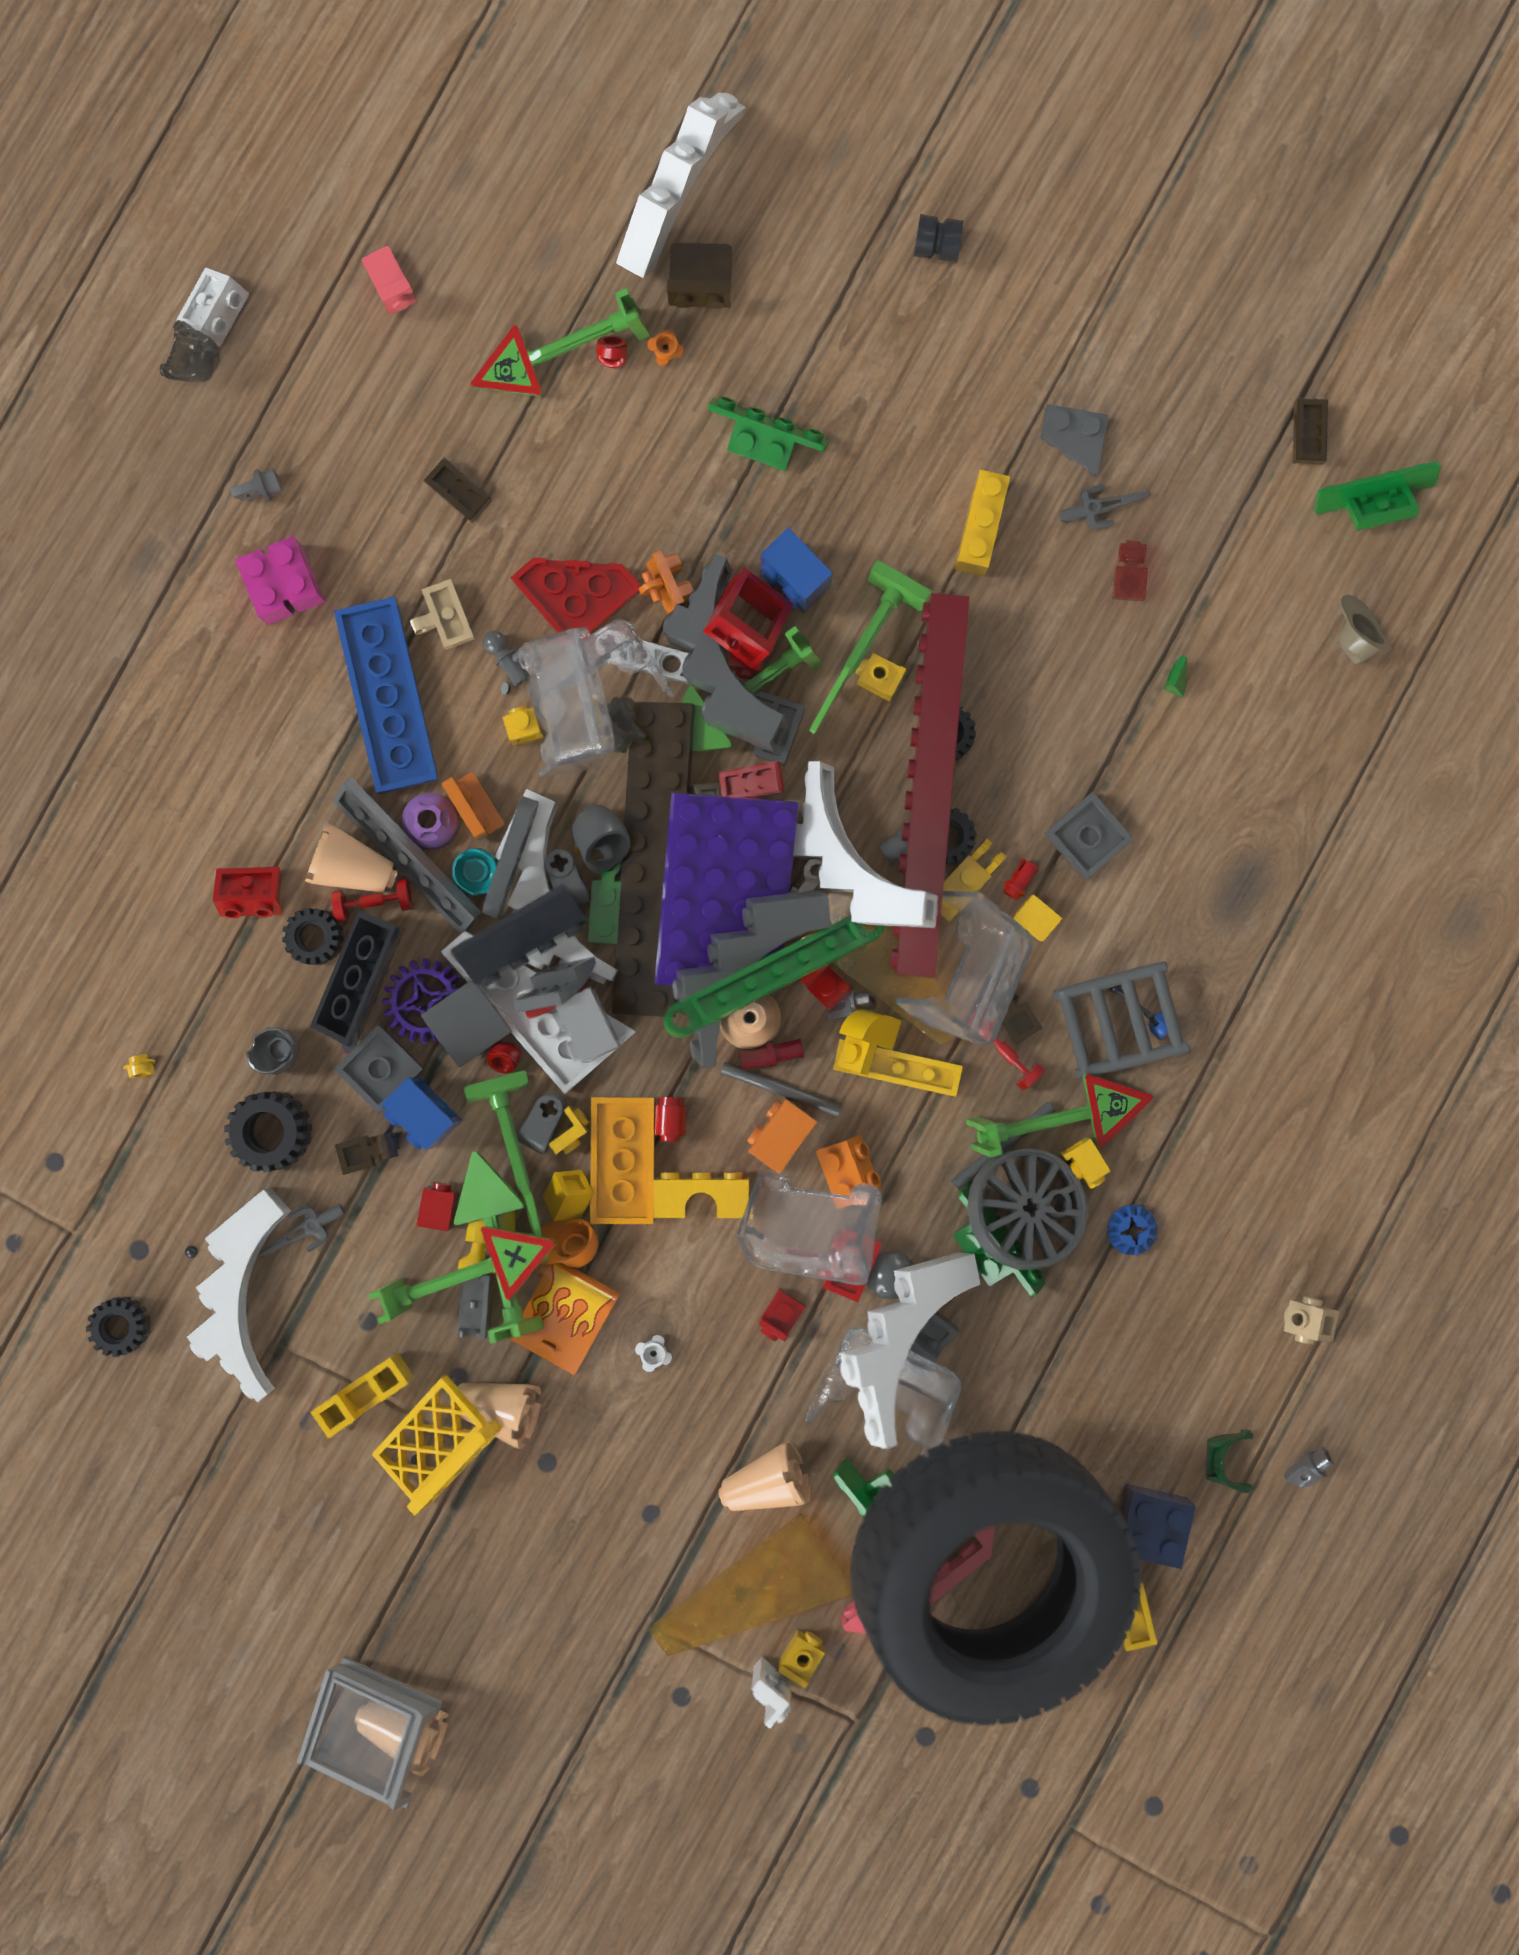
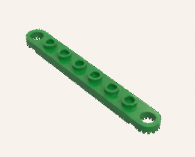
(769, 975)

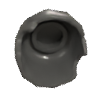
(272, 1051)
(882, 1274)

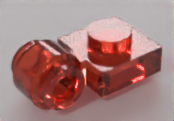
(1130, 580)

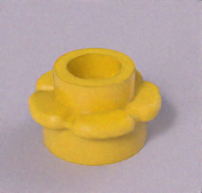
(140, 1066)

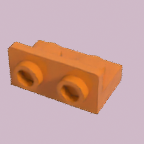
(473, 805)

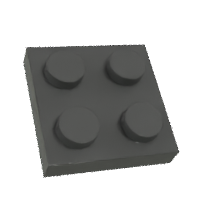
(1088, 836)
(378, 1067)

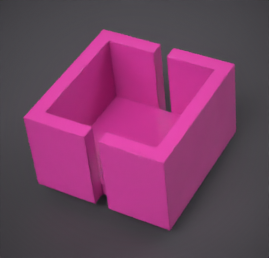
(279, 577)

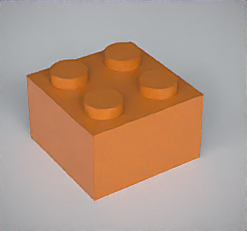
(780, 1135)

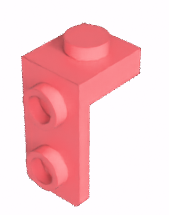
(389, 280)

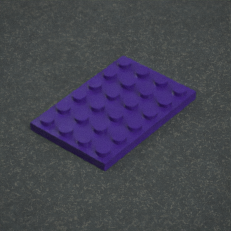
(715, 861)

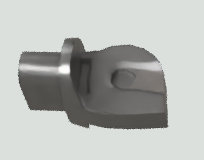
(263, 484)
(851, 1003)
(1309, 1468)

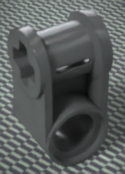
(570, 877)
(539, 1126)

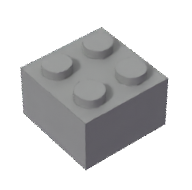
(587, 1026)

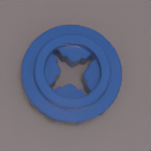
(1121, 1221)

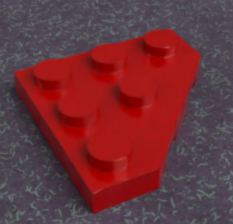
(575, 591)

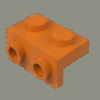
(847, 1165)

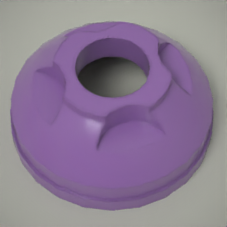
(446, 825)

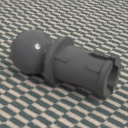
(496, 644)

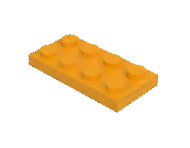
(622, 1160)

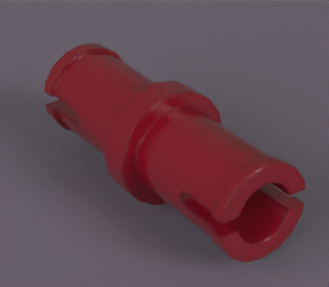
(771, 1054)

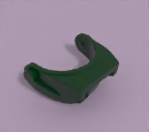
(1216, 1451)

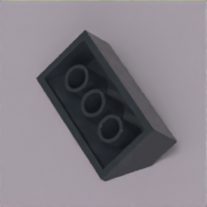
(520, 935)
(357, 978)

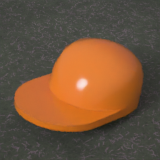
(575, 1243)

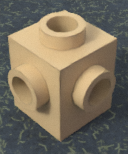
(1310, 1321)

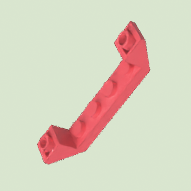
(950, 1574)

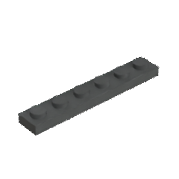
(406, 856)

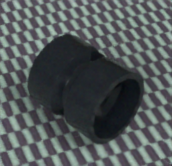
(938, 238)

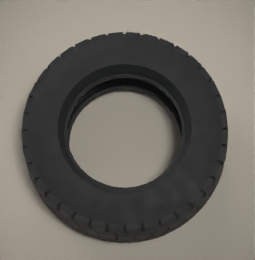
(1042, 1651)

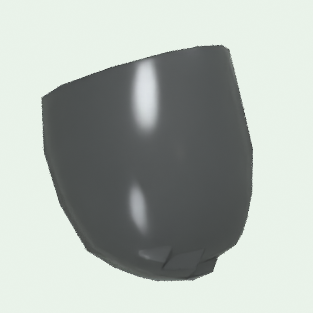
(603, 831)

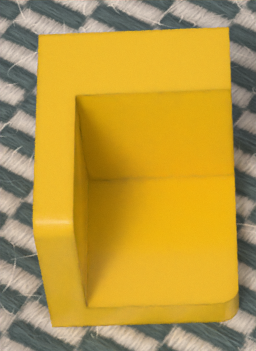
(1036, 918)
(567, 1195)

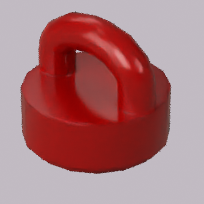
(612, 348)
(504, 1057)

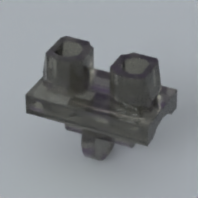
(622, 722)

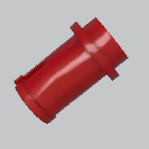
(1020, 880)

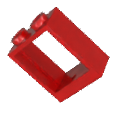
(725, 626)

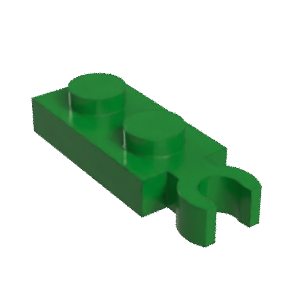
(605, 908)

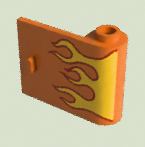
(571, 1312)

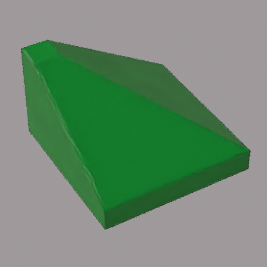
(1177, 677)

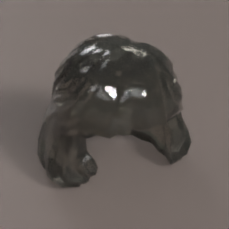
(192, 355)

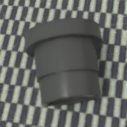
(894, 847)

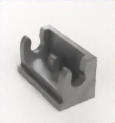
(475, 1307)

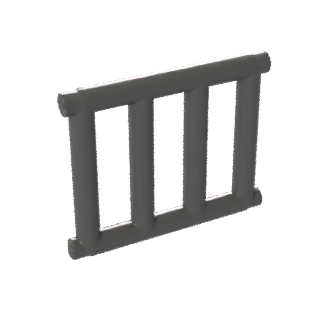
(1126, 979)

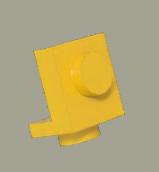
(570, 1139)

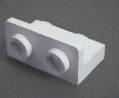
(214, 305)
(772, 1691)

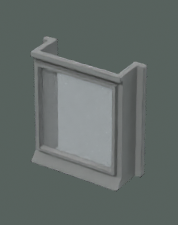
(367, 1731)

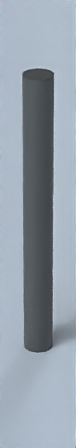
(781, 1089)
(972, 1170)

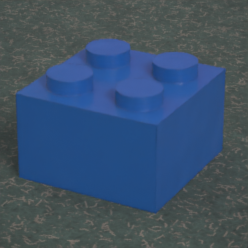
(795, 571)
(420, 1113)

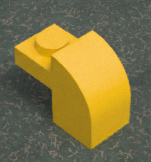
(863, 1034)

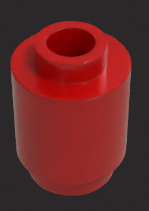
(670, 1118)

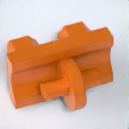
(661, 584)

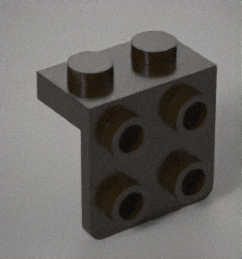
(700, 275)

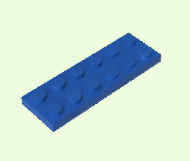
(386, 695)

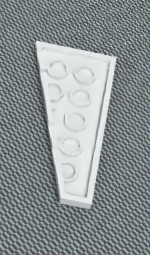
(537, 1035)

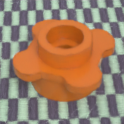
(665, 338)

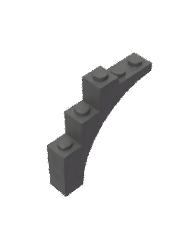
(730, 705)
(769, 924)

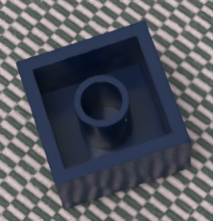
(1158, 1524)

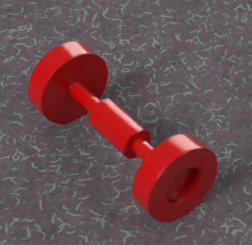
(340, 904)
(1011, 1057)

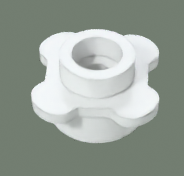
(651, 1362)

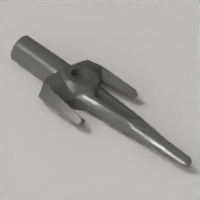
(1092, 508)
(313, 1225)

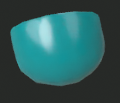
(474, 870)

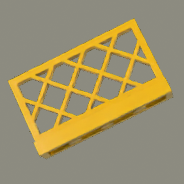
(457, 1459)

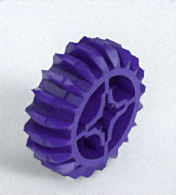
(420, 986)

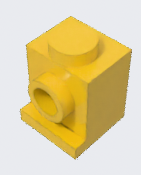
(882, 687)
(522, 725)
(1086, 1162)
(801, 1644)

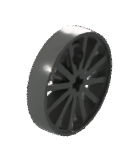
(1039, 1214)

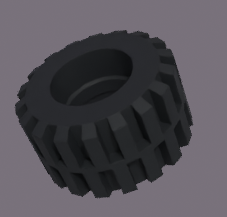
(242, 1131)

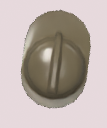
(1360, 632)

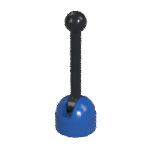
(1156, 1022)

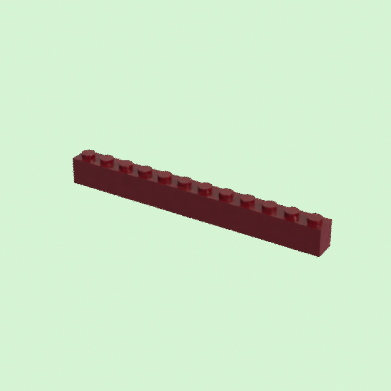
(931, 774)

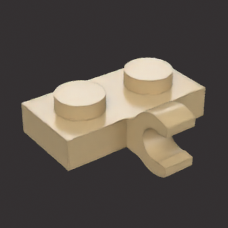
(445, 615)

